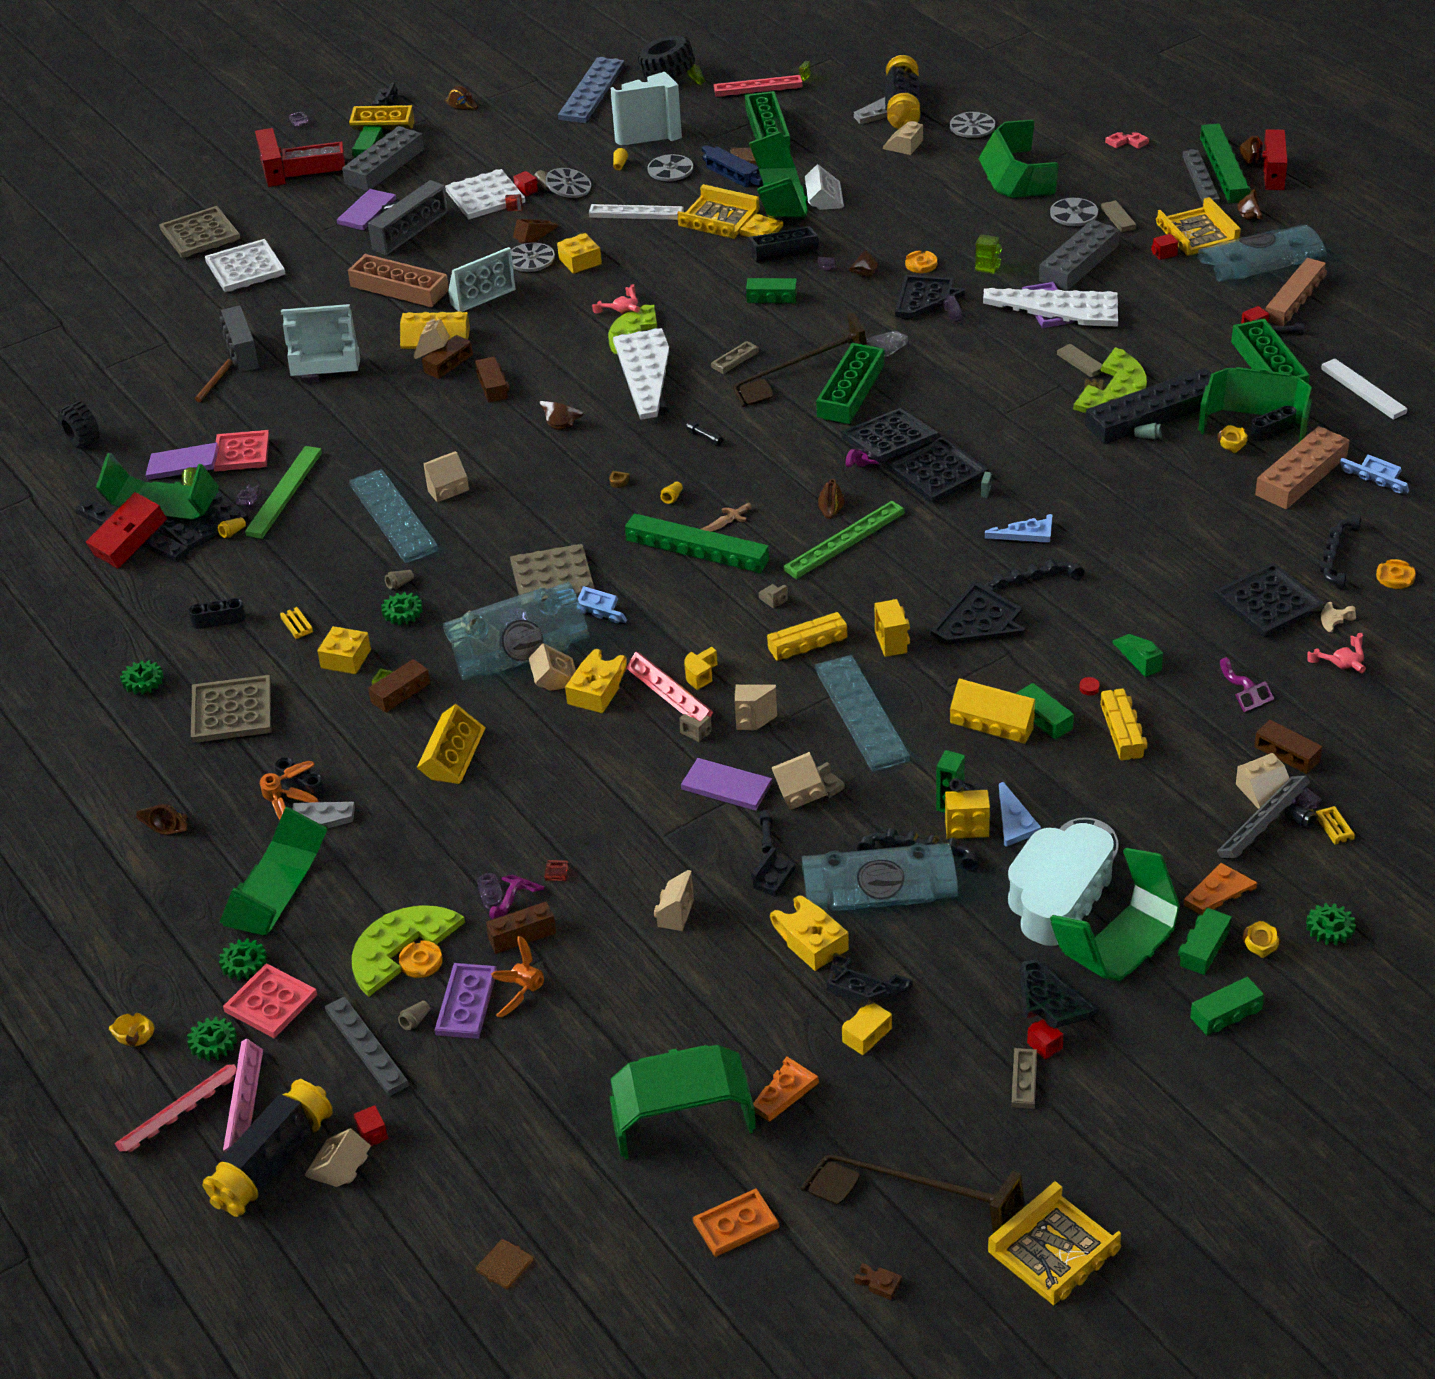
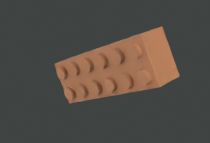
(398, 280)
(1302, 467)

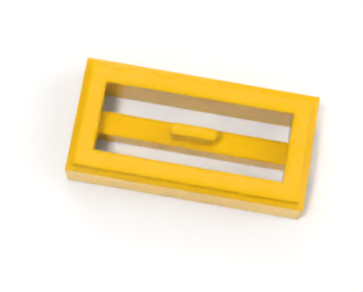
(285, 618)
(1331, 826)

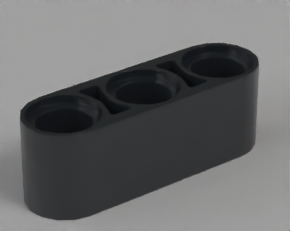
(1273, 423)
(217, 613)
(306, 781)

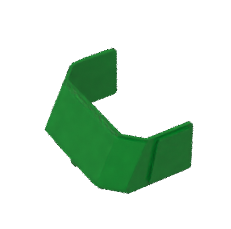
(1012, 176)
(782, 190)
(1256, 393)
(174, 499)
(274, 880)
(1131, 934)
(678, 1083)

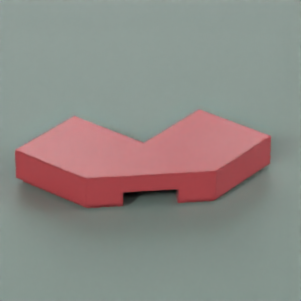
(1118, 139)

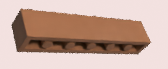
(1295, 291)

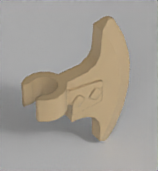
(1331, 616)

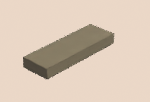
(1118, 216)
(735, 357)
(1080, 360)
(1024, 1078)

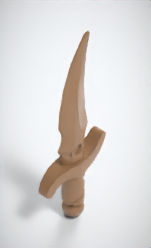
(732, 514)

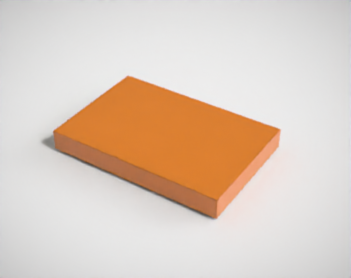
(735, 1222)

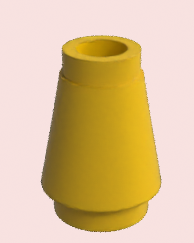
(619, 158)
(670, 493)
(231, 527)

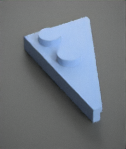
(1024, 531)
(1016, 820)

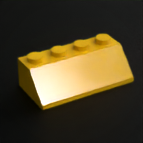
(385, 116)
(413, 325)
(992, 711)
(451, 746)

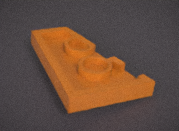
(1218, 887)
(785, 1089)

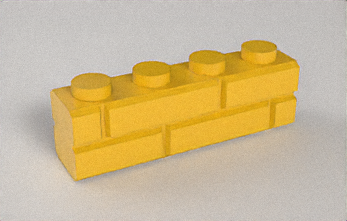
(807, 636)
(1122, 724)

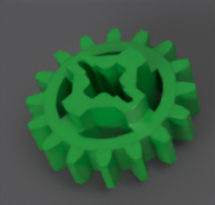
(402, 608)
(142, 677)
(1330, 924)
(242, 959)
(212, 1038)

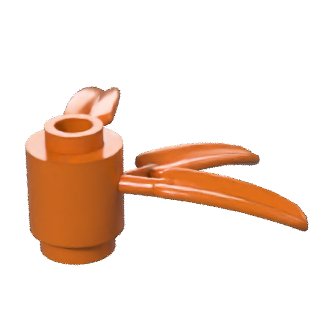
(272, 788)
(521, 974)

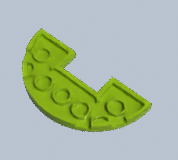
(633, 322)
(1127, 379)
(392, 933)

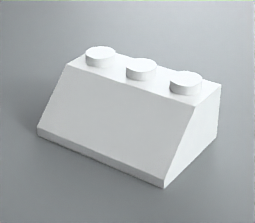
(823, 189)

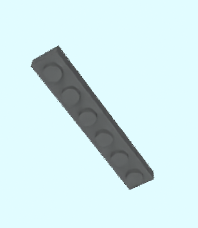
(1200, 175)
(1263, 816)
(366, 1046)

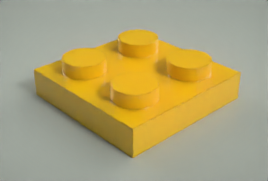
(761, 225)

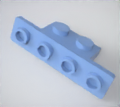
(1378, 471)
(600, 604)

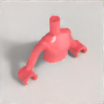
(620, 304)
(1344, 657)

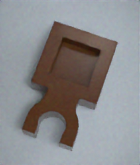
(881, 1282)

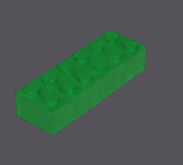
(765, 115)
(1265, 349)
(850, 383)

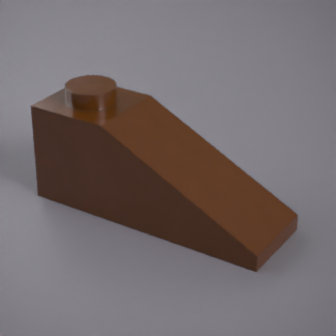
(532, 229)

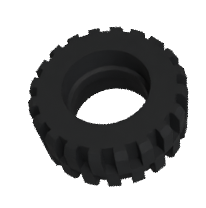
(667, 55)

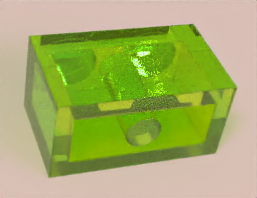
(987, 254)

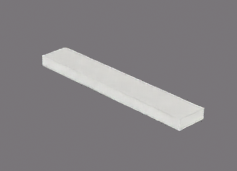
(634, 211)
(1364, 388)

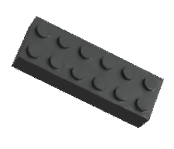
(383, 158)
(407, 217)
(1079, 255)

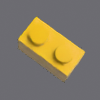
(866, 1028)

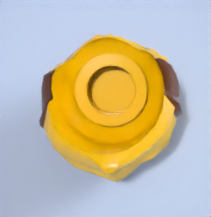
(1232, 438)
(1262, 938)
(132, 1029)

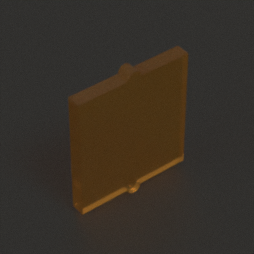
(743, 153)
(504, 1264)

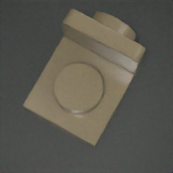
(773, 595)
(695, 729)
(832, 783)

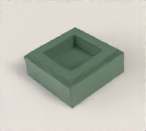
(986, 484)

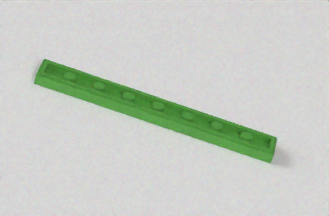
(283, 492)
(844, 539)

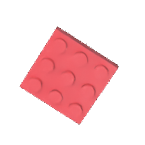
(242, 450)
(270, 1000)

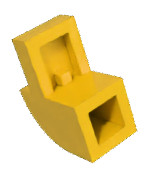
(699, 666)

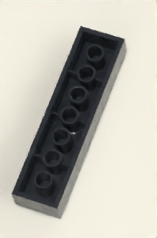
(1147, 406)

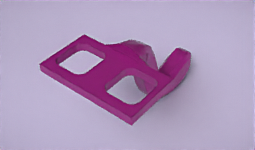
(855, 456)
(1249, 686)
(516, 884)

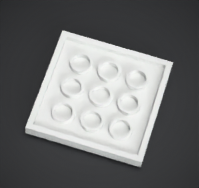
(482, 193)
(245, 265)

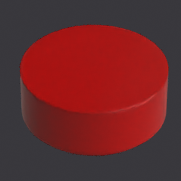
(1089, 686)

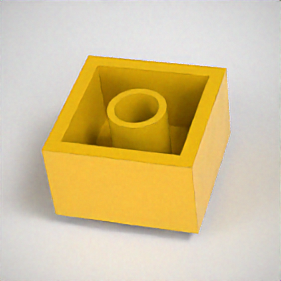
(579, 253)
(891, 627)
(344, 650)
(967, 814)

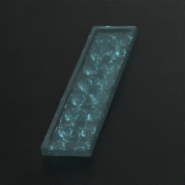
(393, 516)
(862, 713)

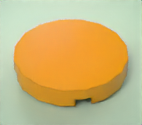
(921, 262)
(1396, 574)
(420, 959)

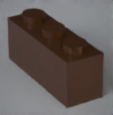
(448, 357)
(492, 379)
(399, 685)
(1288, 746)
(528, 923)

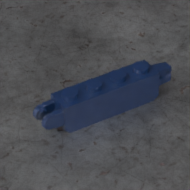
(731, 166)

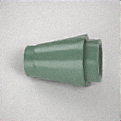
(1149, 431)

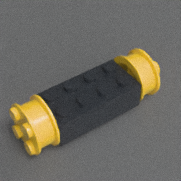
(902, 91)
(267, 1146)

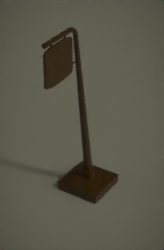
(761, 390)
(836, 1183)

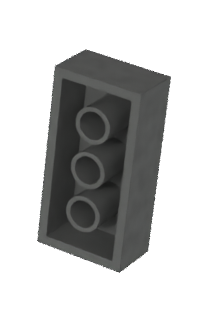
(239, 339)

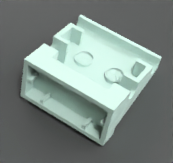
(646, 110)
(320, 340)

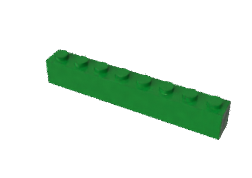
(1224, 163)
(697, 543)

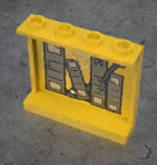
(719, 211)
(1199, 227)
(1052, 1245)

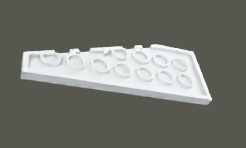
(1082, 306)
(644, 365)

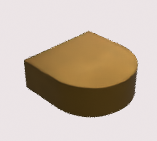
(619, 479)

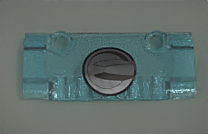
(1262, 252)
(515, 629)
(880, 877)

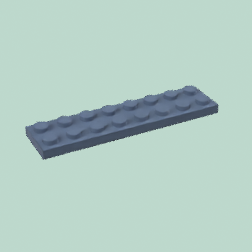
(591, 90)

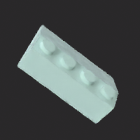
(482, 280)

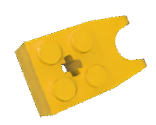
(595, 682)
(811, 933)

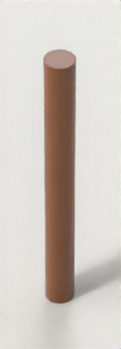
(214, 380)

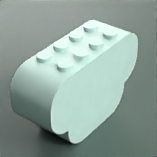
(1059, 876)

